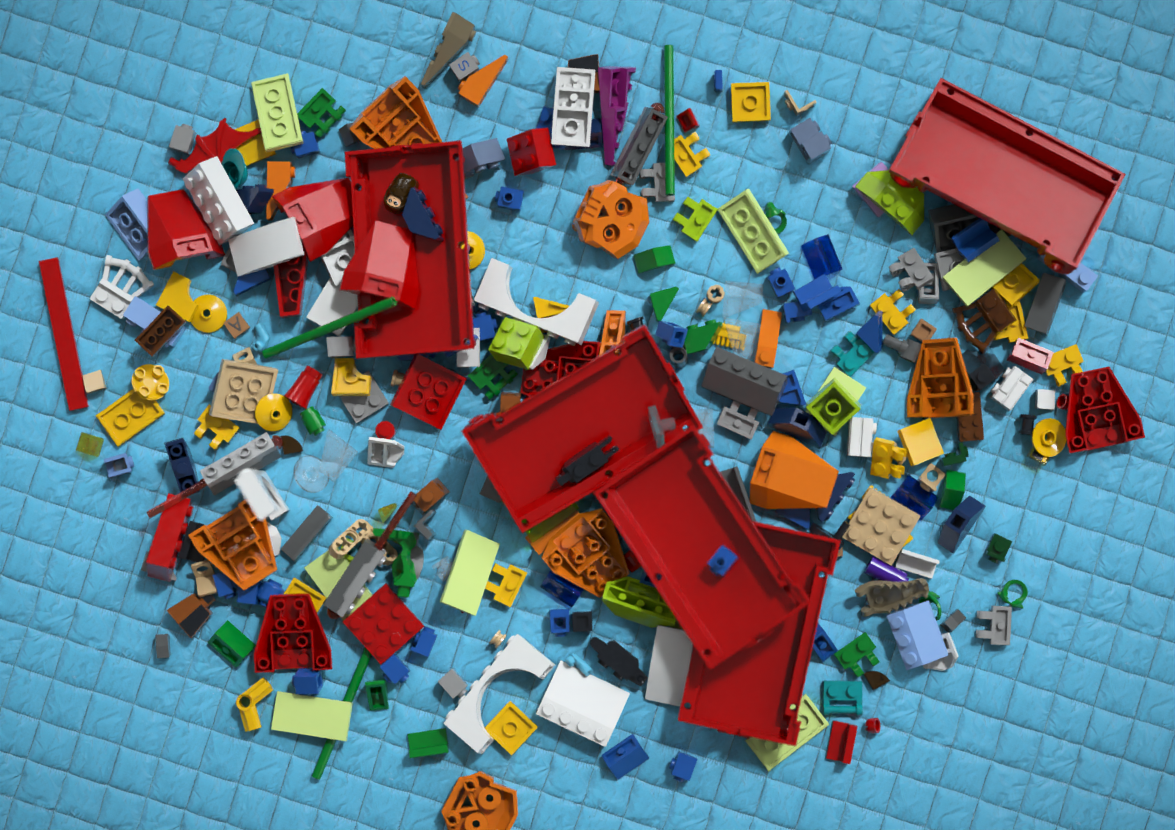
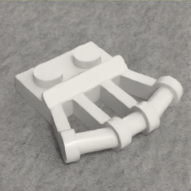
(114, 298)

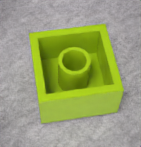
(516, 343)
(833, 406)

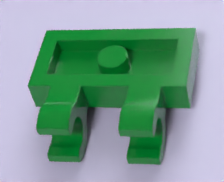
(856, 650)

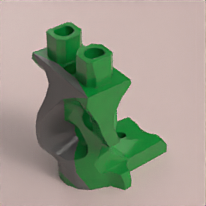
(407, 565)

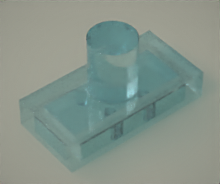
(659, 426)

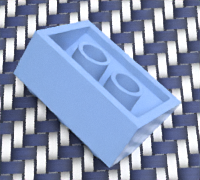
(130, 221)
(917, 635)

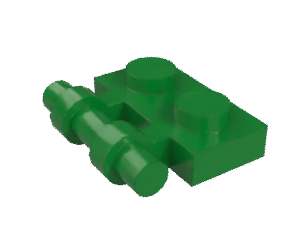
(317, 108)
(489, 370)

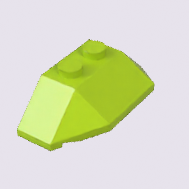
(899, 203)
(637, 602)

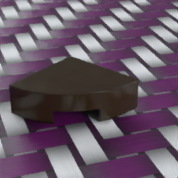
(291, 445)
(875, 679)

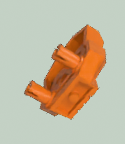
(625, 225)
(492, 815)

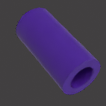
(884, 571)

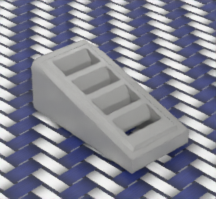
(930, 299)

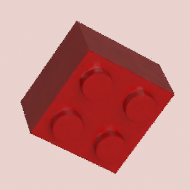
(531, 151)

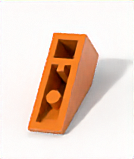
(478, 84)
(278, 178)
(613, 330)
(768, 338)

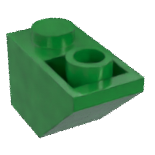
(701, 337)

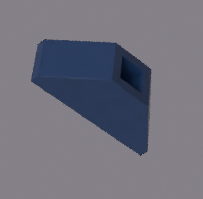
(420, 217)
(798, 425)
(182, 463)
(843, 480)
(960, 523)

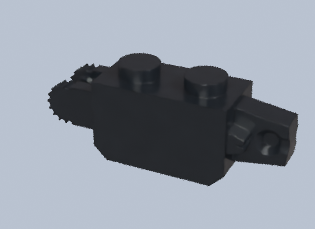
(586, 461)
(619, 659)

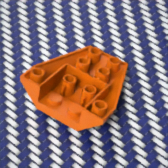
(790, 476)
(587, 552)

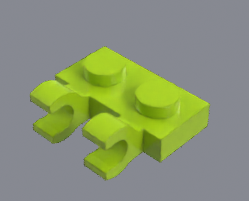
(698, 220)

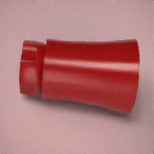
(304, 387)

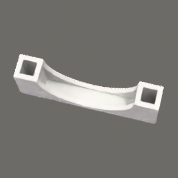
(570, 324)
(261, 494)
(466, 718)

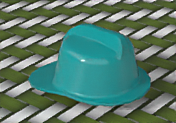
(235, 167)

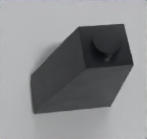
(981, 368)

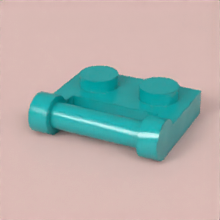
(842, 691)

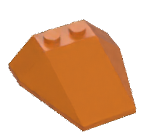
(396, 118)
(940, 382)
(238, 545)

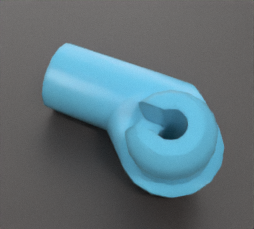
(263, 338)
(574, 659)

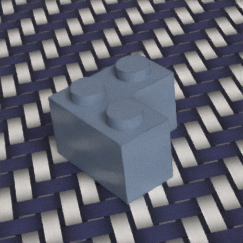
(810, 141)
(481, 155)

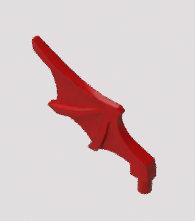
(213, 146)

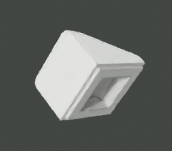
(1045, 399)

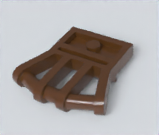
(994, 312)

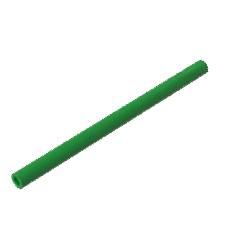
(669, 124)
(329, 327)
(349, 697)

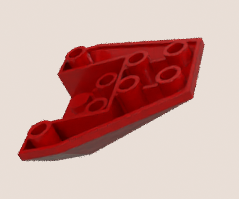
(321, 213)
(177, 230)
(384, 265)
(557, 364)
(1099, 412)
(291, 636)

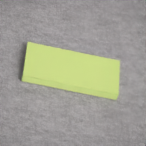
(277, 113)
(753, 231)
(983, 272)
(469, 572)
(326, 574)
(312, 716)
(772, 753)

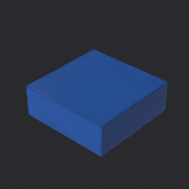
(718, 85)

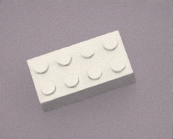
(218, 200)

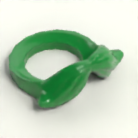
(1018, 602)

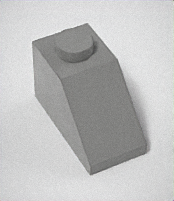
(340, 347)

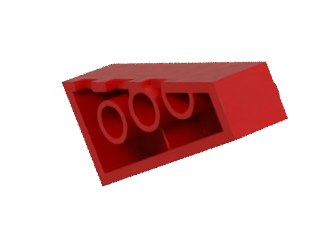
(290, 285)
(168, 540)

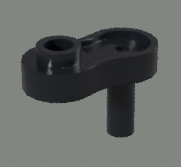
(818, 530)

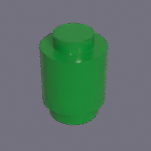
(312, 421)

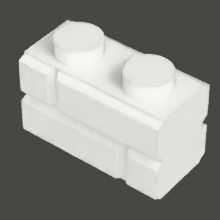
(1011, 387)
(860, 437)

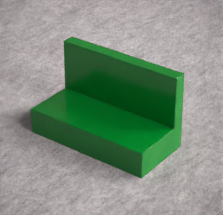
(231, 643)
(428, 743)

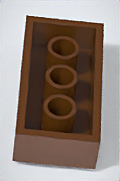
(160, 331)
(971, 427)

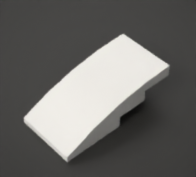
(573, 107)
(266, 246)
(339, 257)
(333, 305)
(669, 666)

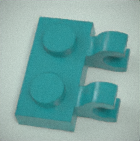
(855, 357)

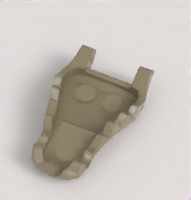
(890, 595)

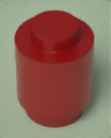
(385, 430)

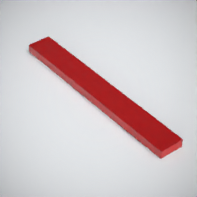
(63, 333)

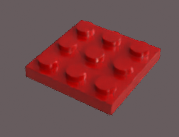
(428, 391)
(383, 623)

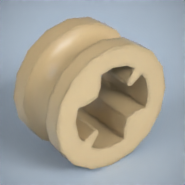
(704, 307)
(497, 639)

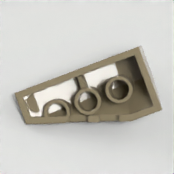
(456, 37)

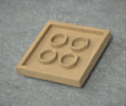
(240, 389)
(881, 526)

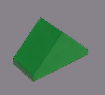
(654, 258)
(661, 301)
(953, 489)
(377, 694)

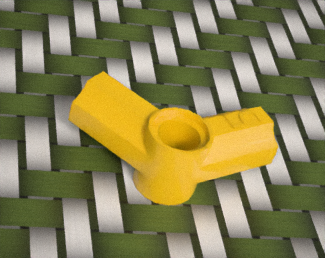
(255, 693)

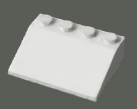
(583, 703)

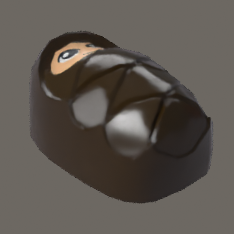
(398, 192)

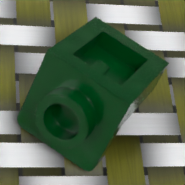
(952, 458)
(998, 548)

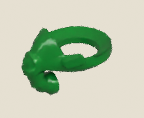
(771, 211)
(932, 597)

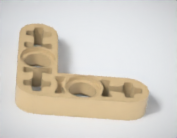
(367, 532)

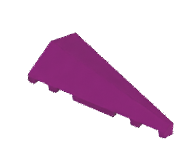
(614, 86)

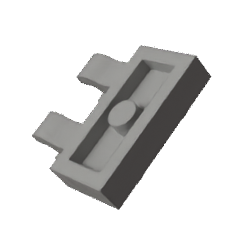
(658, 191)
(915, 268)
(737, 422)
(999, 626)

